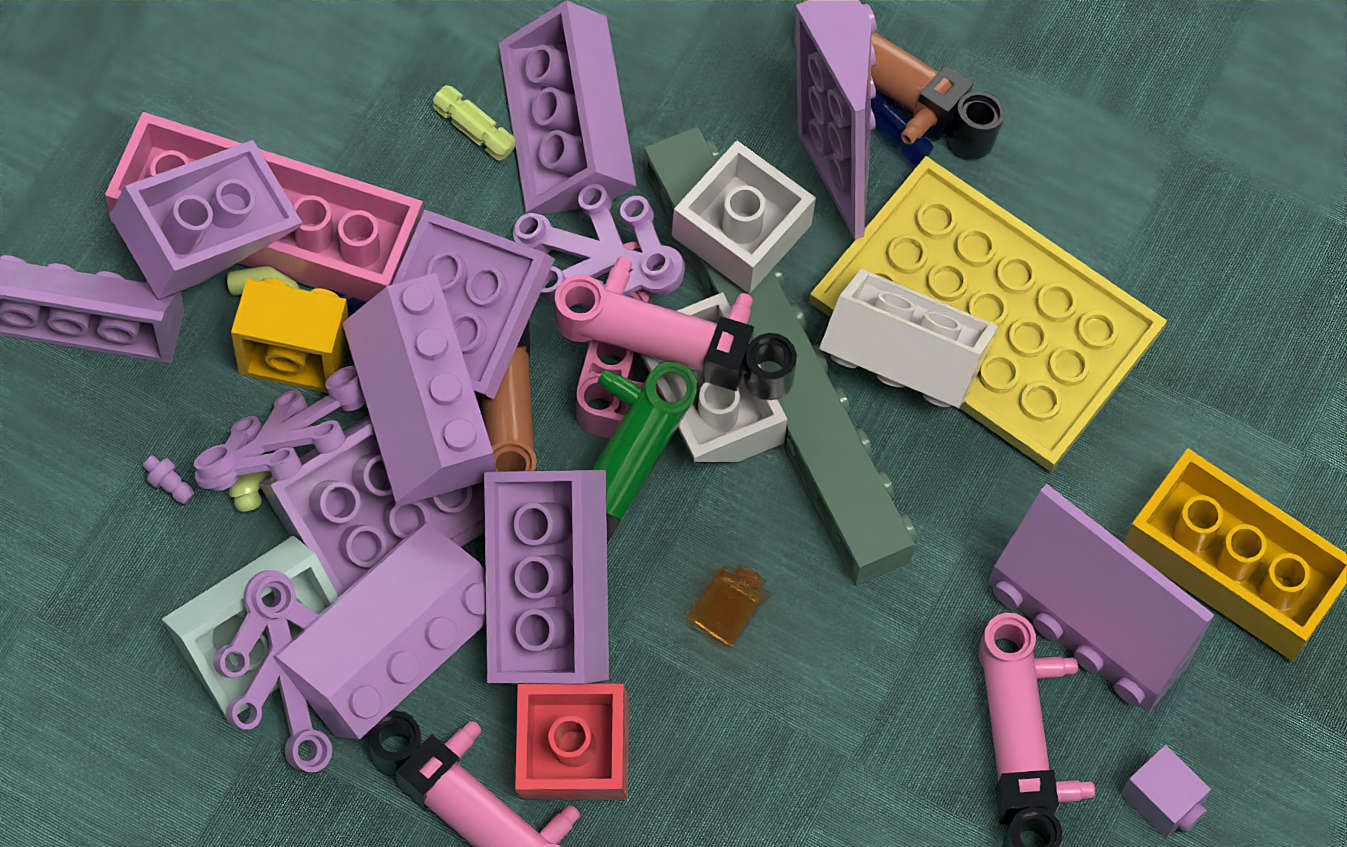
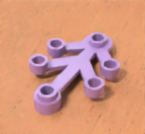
(603, 254)
(285, 428)
(275, 620)

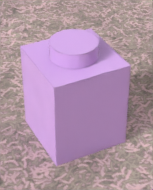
(1167, 793)

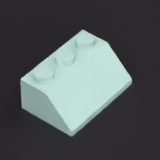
(217, 614)

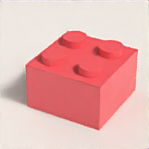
(572, 742)

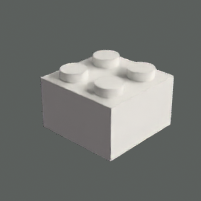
(743, 216)

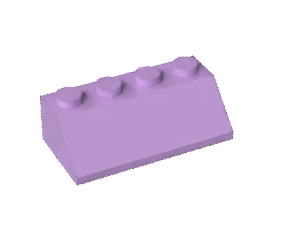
(566, 109)
(87, 310)
(418, 391)
(546, 576)
(387, 632)

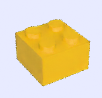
(289, 334)

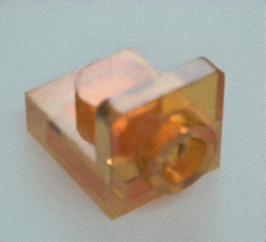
(730, 603)

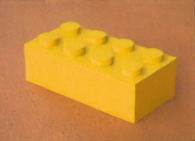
(1239, 554)

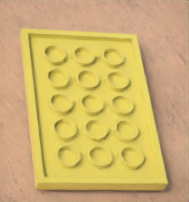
(1061, 328)

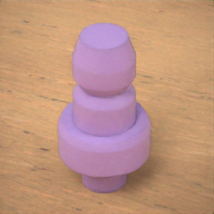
(164, 475)

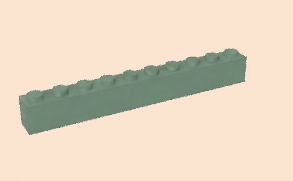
(819, 434)

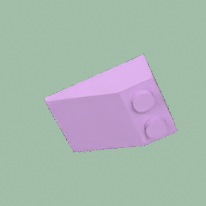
(202, 217)

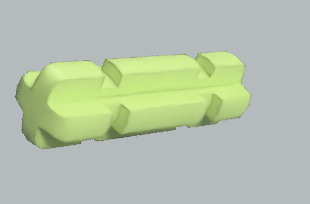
(474, 122)

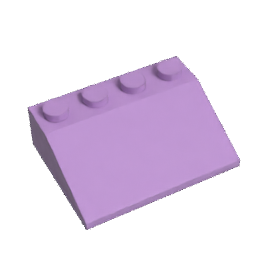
(836, 98)
(348, 511)
(1099, 600)

